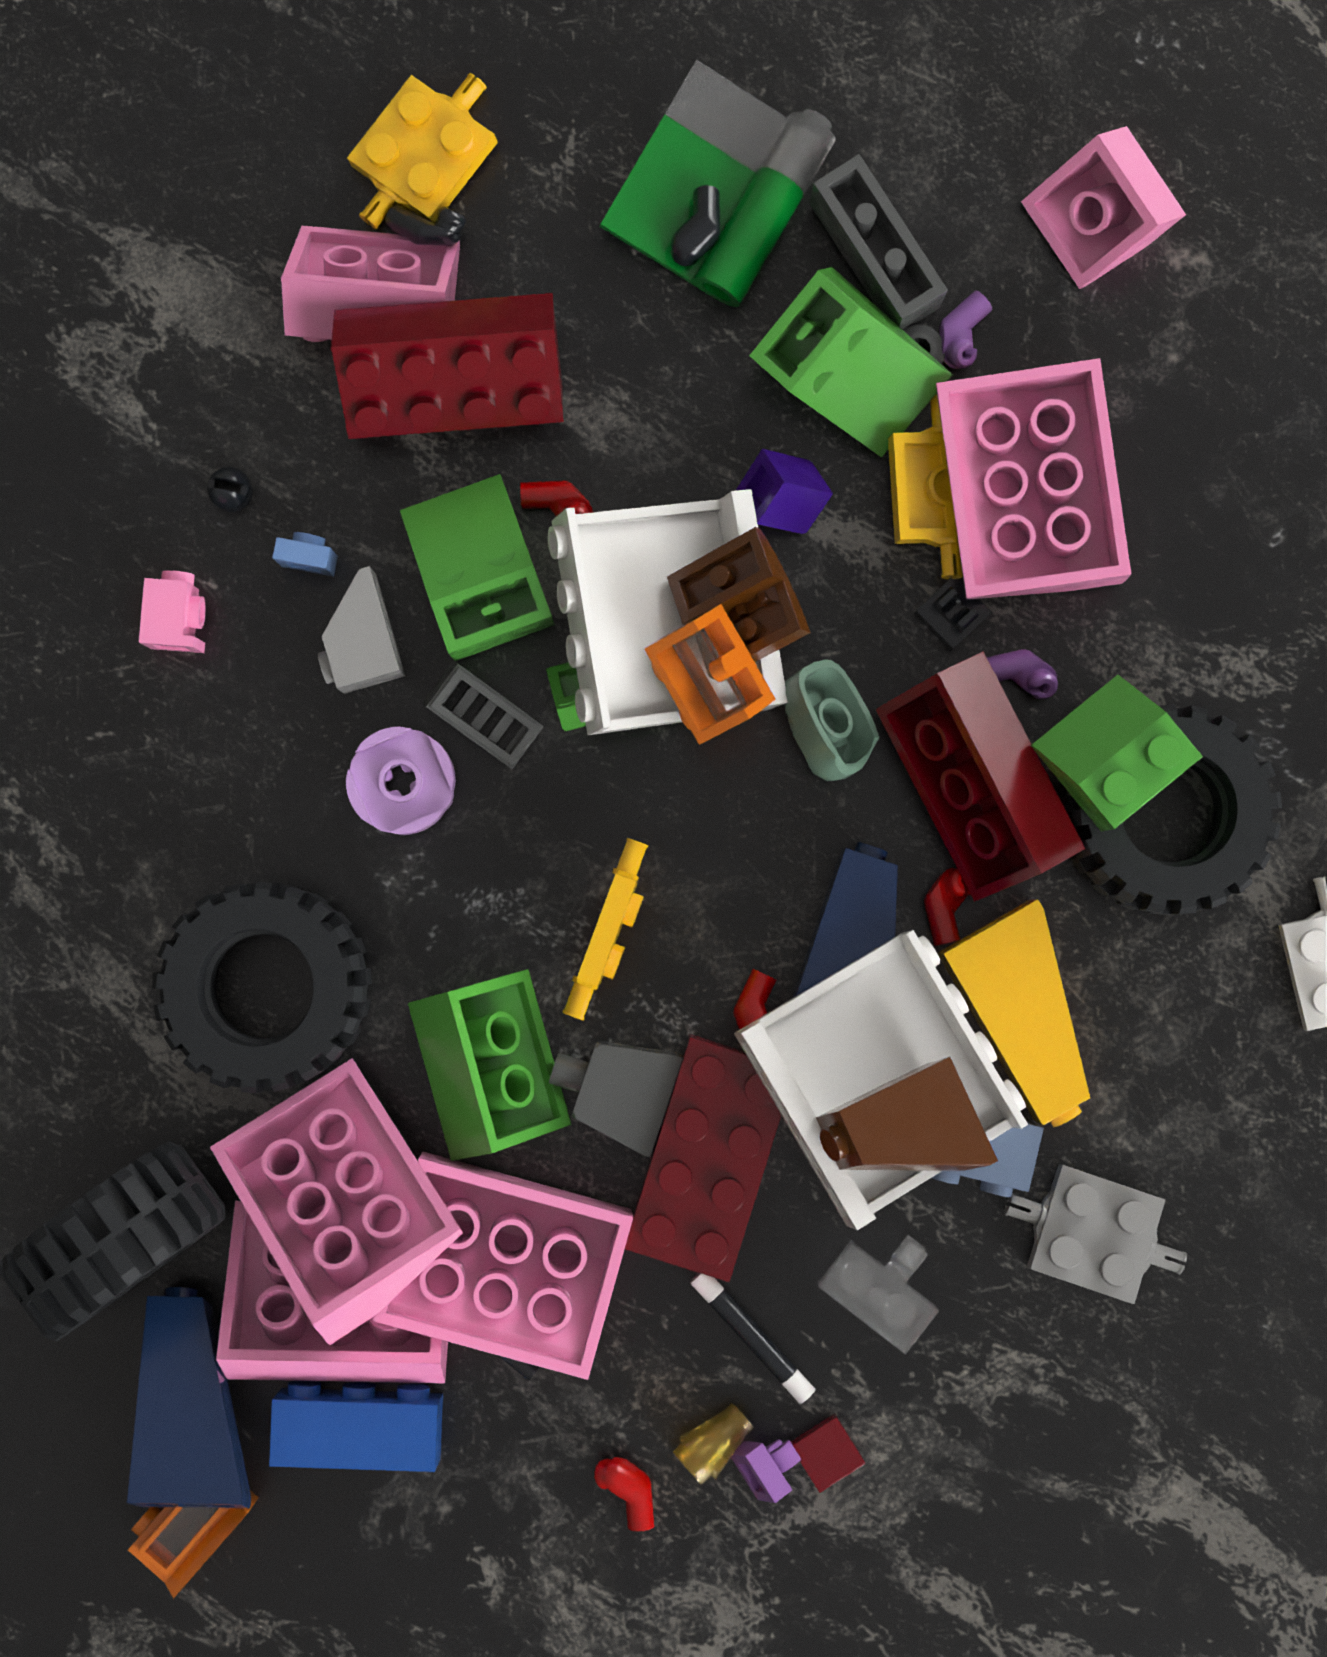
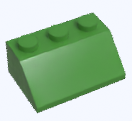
(489, 1065)

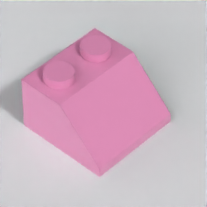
(1102, 206)

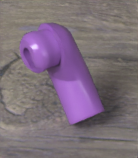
(1026, 671)

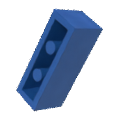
(356, 1427)

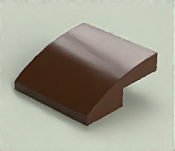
(750, 587)

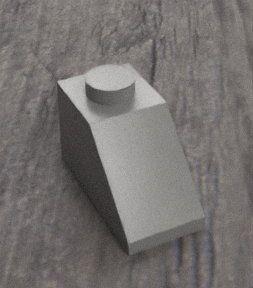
(360, 639)

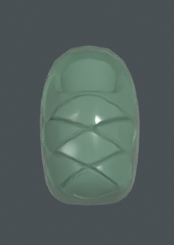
(829, 720)

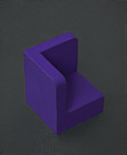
(785, 491)

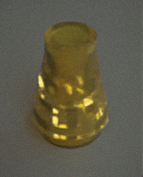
(713, 1443)

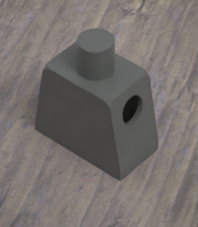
(621, 1090)

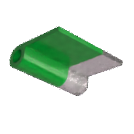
(744, 150)

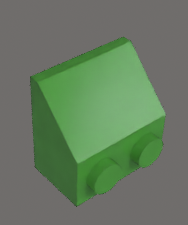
(1116, 752)

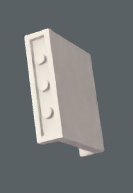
(622, 601)
(859, 1033)

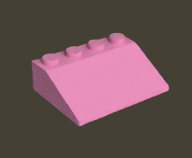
(1034, 481)
(337, 1199)
(523, 1274)
(271, 1337)

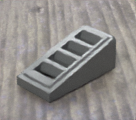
(443, 689)

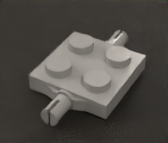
(1095, 1233)

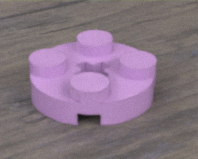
(373, 767)

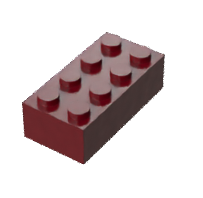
(448, 365)
(980, 777)
(705, 1162)

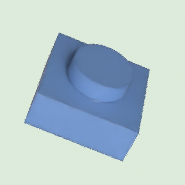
(305, 553)

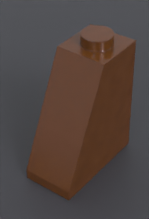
(909, 1125)

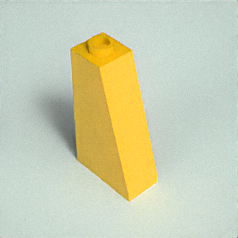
(1020, 1004)

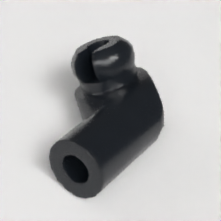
(700, 230)
(423, 231)

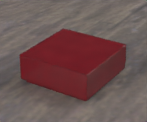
(827, 1453)

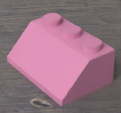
(359, 270)

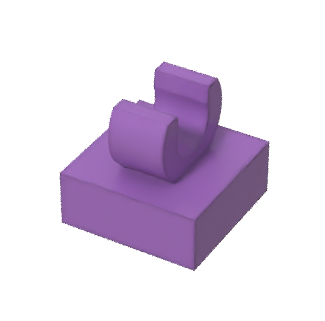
(764, 1467)

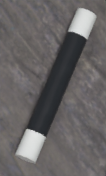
(753, 1337)

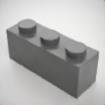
(877, 243)

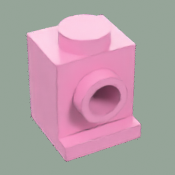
(172, 613)

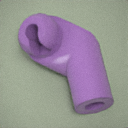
(957, 330)

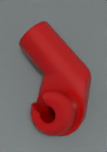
(553, 495)
(941, 904)
(753, 998)
(630, 1485)

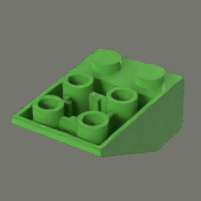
(850, 361)
(476, 568)

